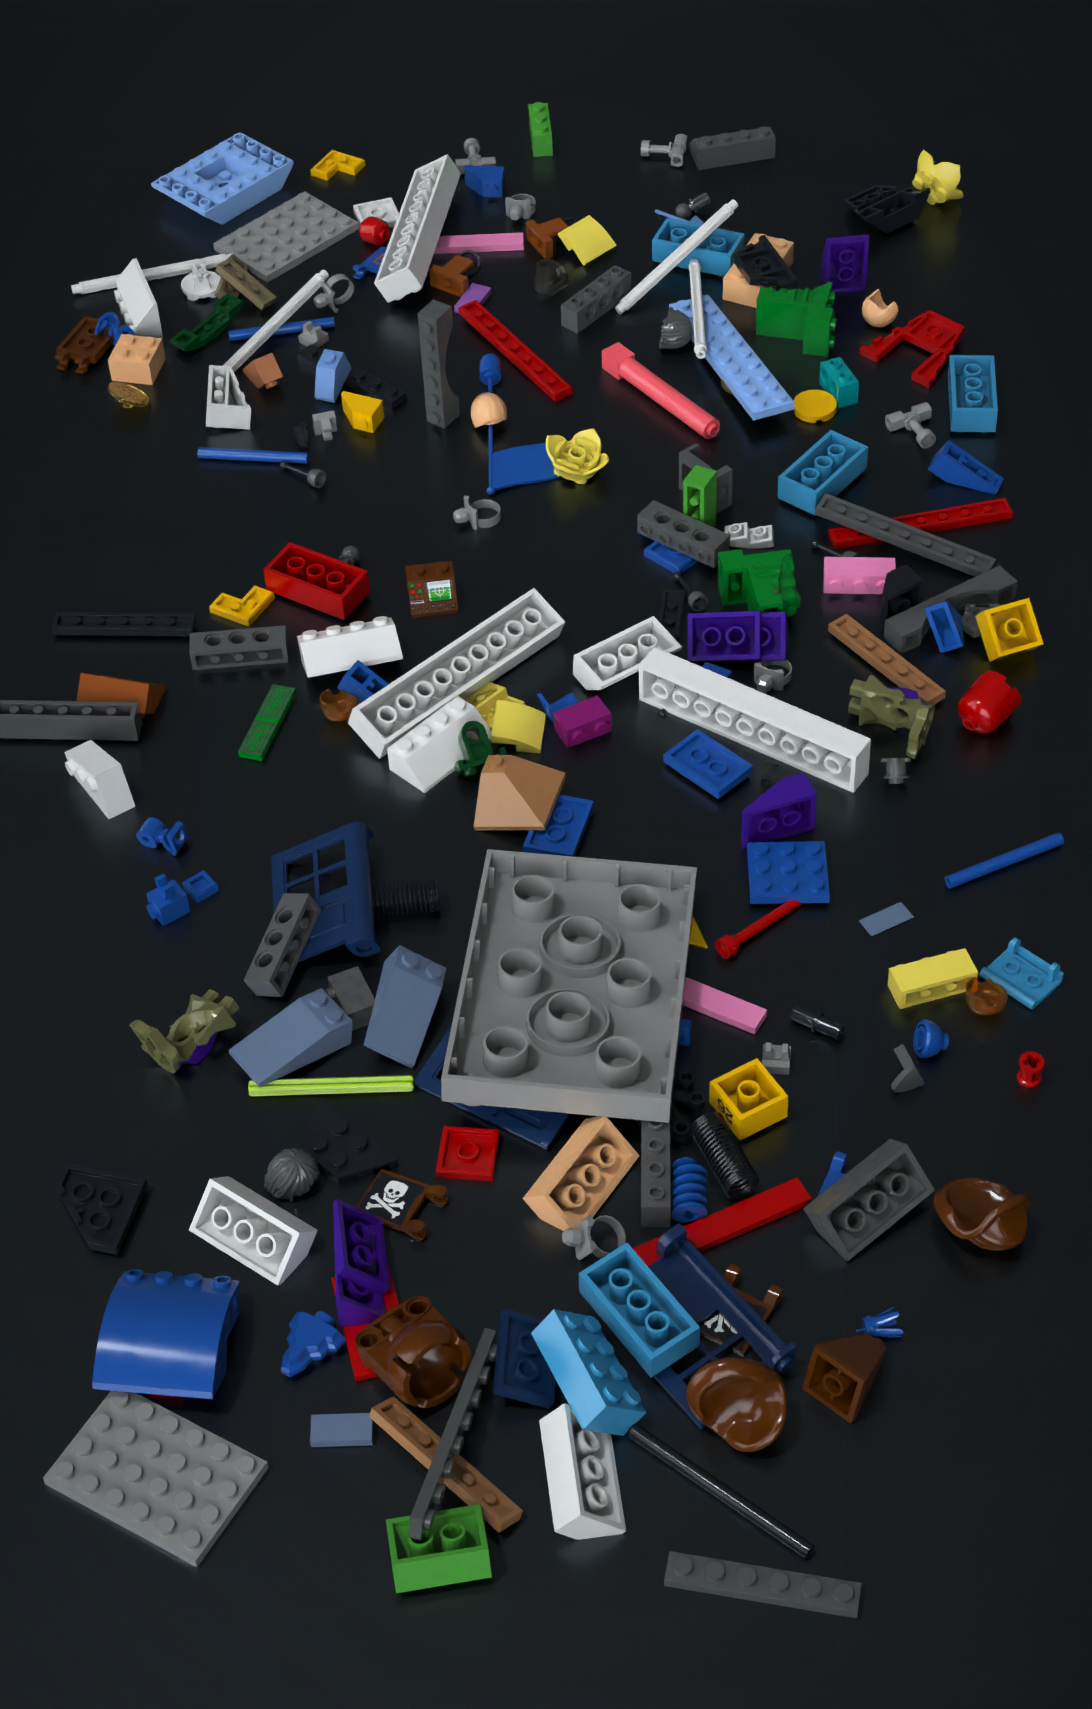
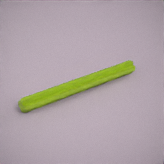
(333, 1085)

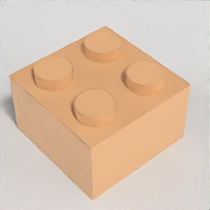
(136, 359)

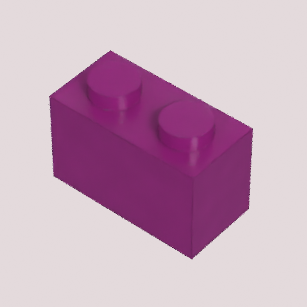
(582, 721)

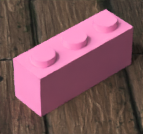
(856, 574)

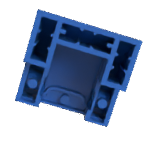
(166, 1334)

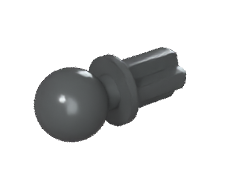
(684, 210)
(350, 555)

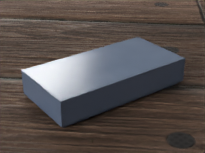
(341, 1430)

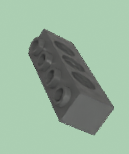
(595, 299)
(682, 533)
(238, 647)
(282, 945)
(655, 1174)

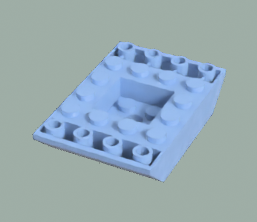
(227, 178)

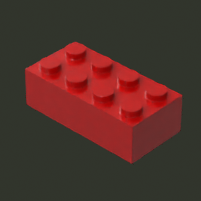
(317, 580)

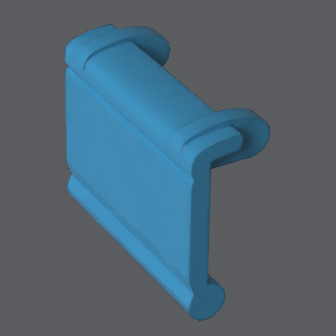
(1023, 974)

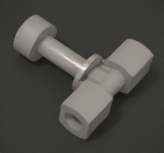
(472, 149)
(674, 150)
(912, 421)

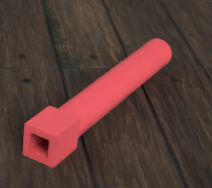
(622, 364)

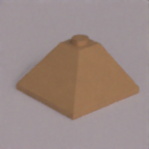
(516, 794)

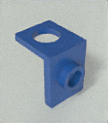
(564, 702)

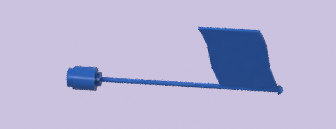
(517, 464)

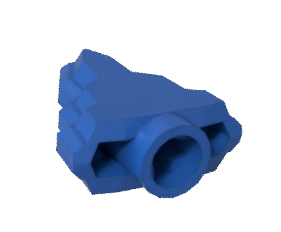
(310, 1340)

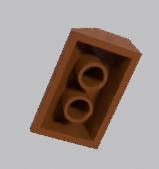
(113, 689)

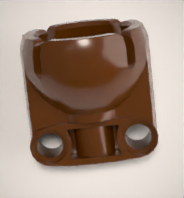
(415, 1352)

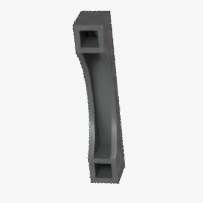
(435, 327)
(909, 627)

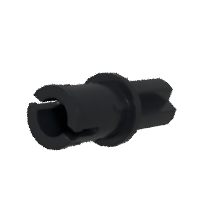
(817, 1022)

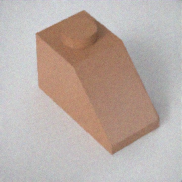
(263, 371)

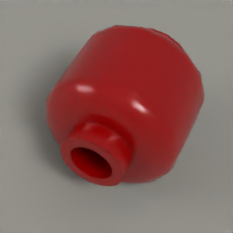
(374, 231)

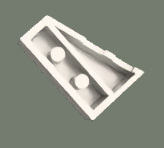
(225, 400)
(100, 777)

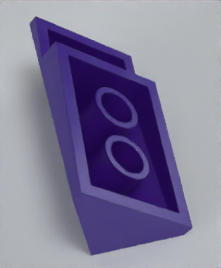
(738, 636)
(359, 1265)

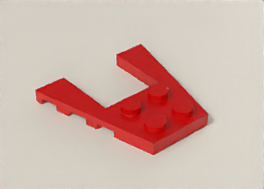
(926, 331)

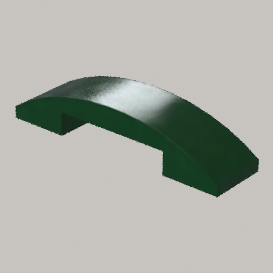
(210, 328)

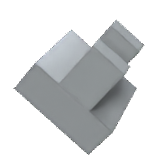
(313, 335)
(324, 424)
(776, 1058)

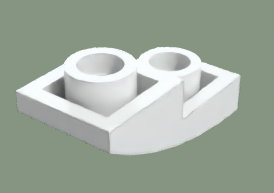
(751, 538)

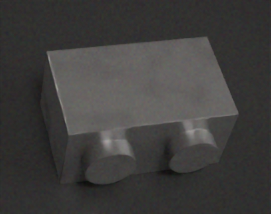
(352, 995)

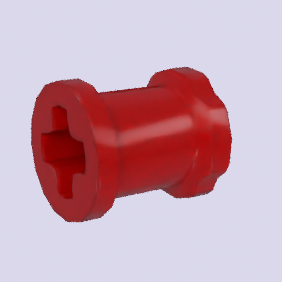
(1035, 1065)

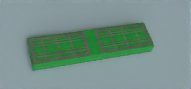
(267, 722)

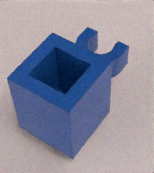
(167, 901)

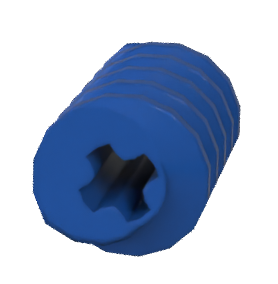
(688, 1190)

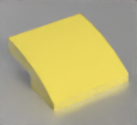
(587, 239)
(486, 699)
(518, 726)

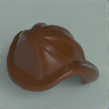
(983, 1212)
(739, 1402)

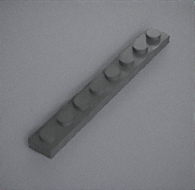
(904, 536)
(452, 1439)

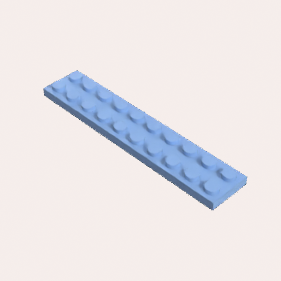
(738, 363)

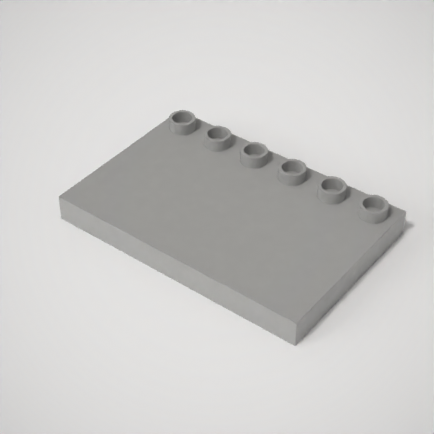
(572, 987)

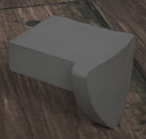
(909, 1077)

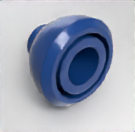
(929, 1039)

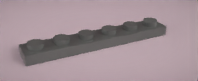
(762, 1584)

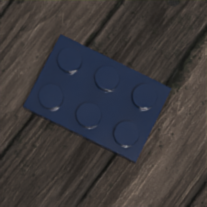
(519, 1364)

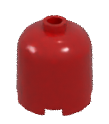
(988, 703)

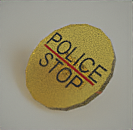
(128, 394)

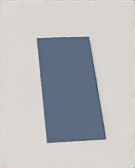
(886, 919)

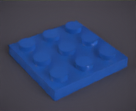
(787, 872)

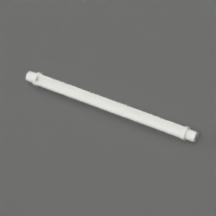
(676, 256)
(150, 273)
(697, 308)
(277, 320)

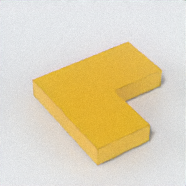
(335, 162)
(243, 610)

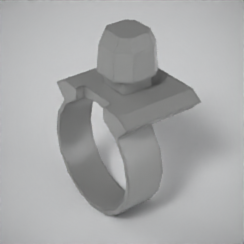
(520, 206)
(327, 298)
(470, 513)
(769, 678)
(580, 1236)

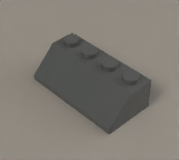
(733, 148)
(869, 1198)

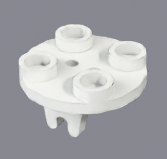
(200, 283)

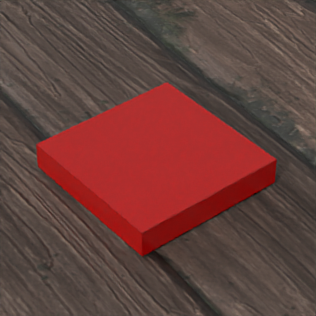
(468, 1153)

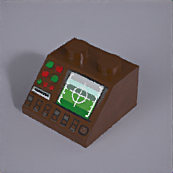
(431, 589)

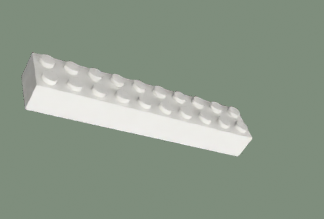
(417, 229)
(457, 670)
(754, 719)

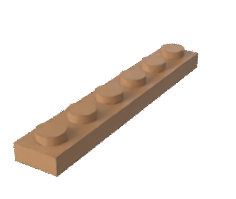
(885, 659)
(465, 1479)

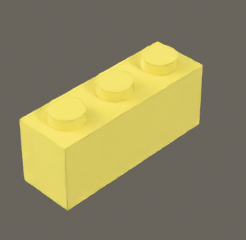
(931, 978)

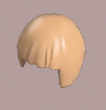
(877, 312)
(488, 410)

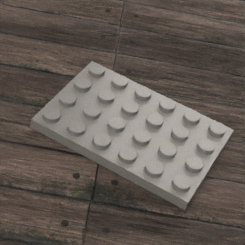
(287, 236)
(156, 1474)

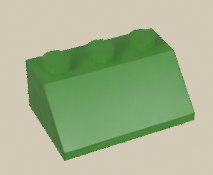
(447, 1554)

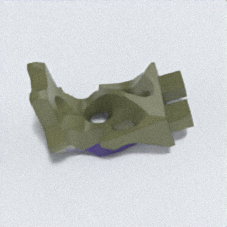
(881, 706)
(198, 1027)

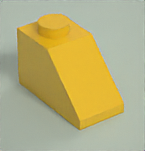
(362, 411)

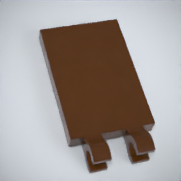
(83, 345)

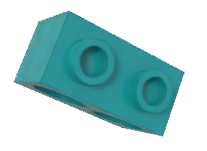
(839, 382)

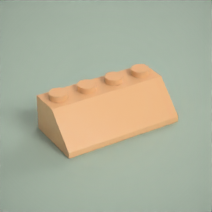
(582, 1174)

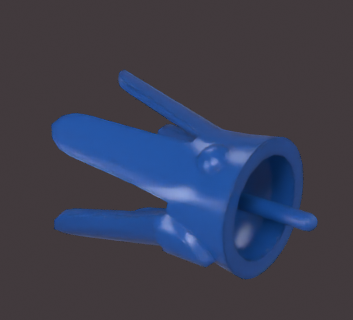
(878, 1325)

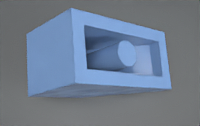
(331, 375)

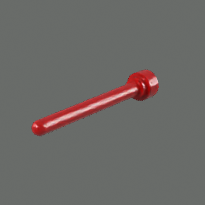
(728, 945)

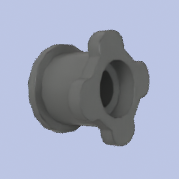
(895, 769)

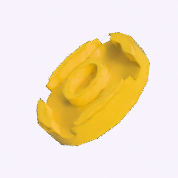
(814, 406)

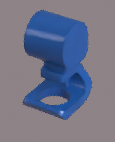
(111, 321)
(154, 832)

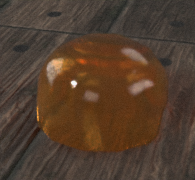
(337, 706)
(985, 997)

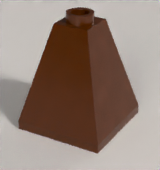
(844, 1372)

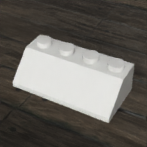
(137, 302)
(341, 647)
(621, 654)
(432, 747)
(252, 1229)
(581, 1478)

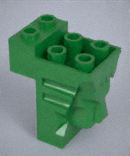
(798, 316)
(759, 580)

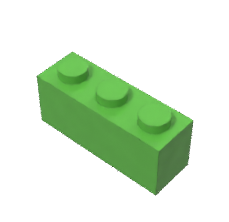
(540, 129)
(700, 495)

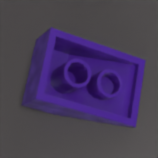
(845, 263)
(780, 811)

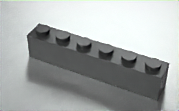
(70, 720)

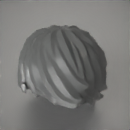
(676, 330)
(291, 1174)

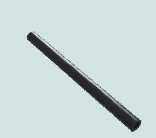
(721, 1491)

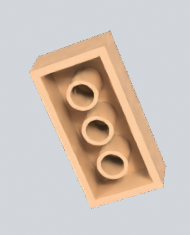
(736, 286)

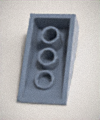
(404, 1005)
(294, 1038)

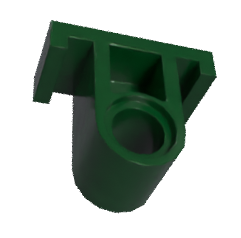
(474, 752)

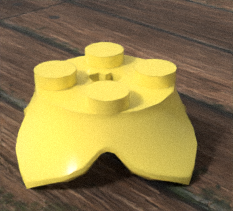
(940, 178)
(576, 458)

